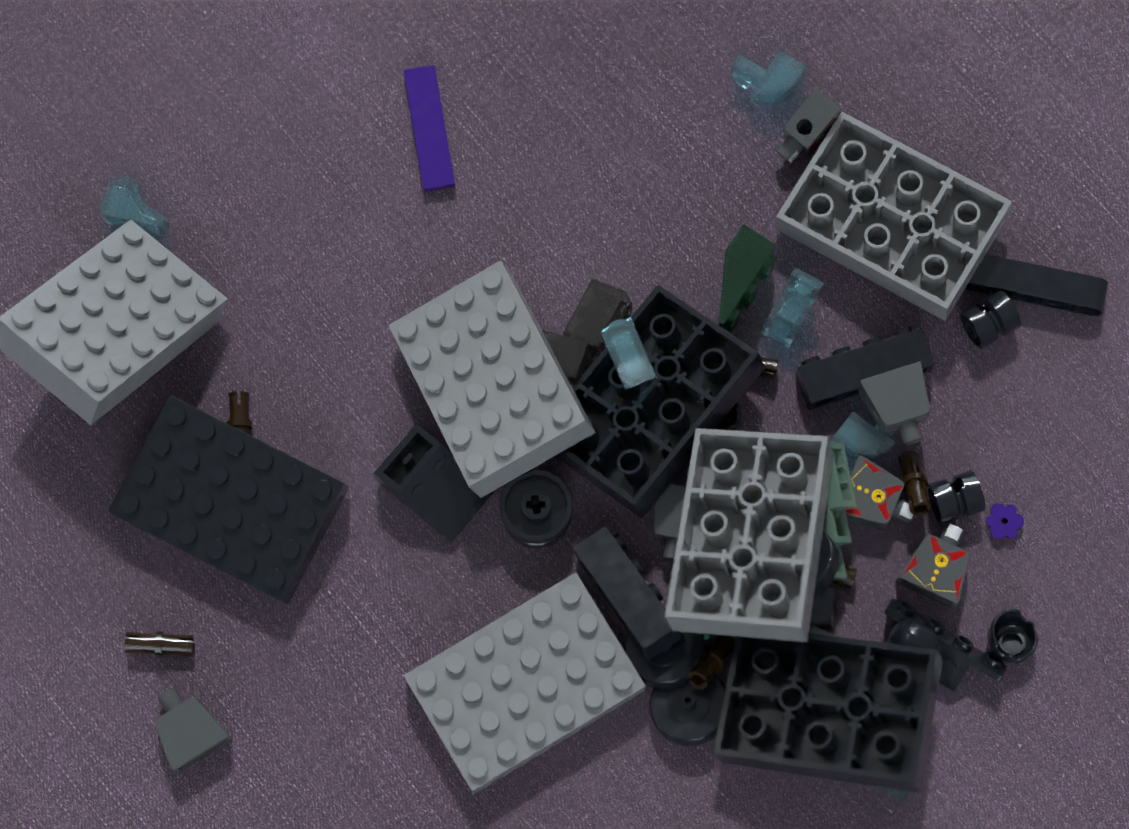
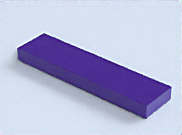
(429, 128)

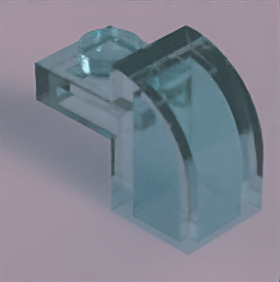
(769, 85)
(792, 308)
(627, 352)
(863, 439)

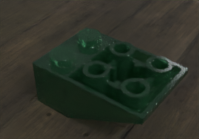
(745, 263)

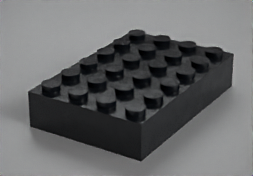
(650, 428)
(229, 499)
(830, 709)

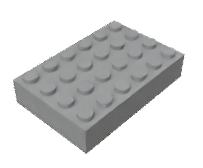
(893, 215)
(109, 321)
(491, 379)
(750, 534)
(525, 683)

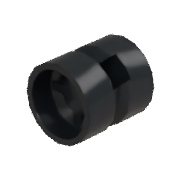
(993, 318)
(956, 497)

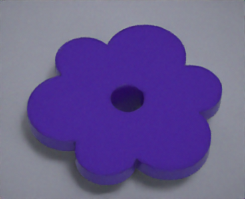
(1013, 521)

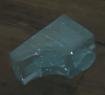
(125, 202)

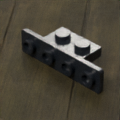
(956, 651)

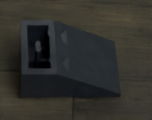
(430, 483)

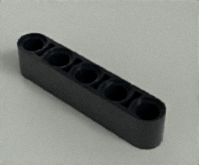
(1040, 285)

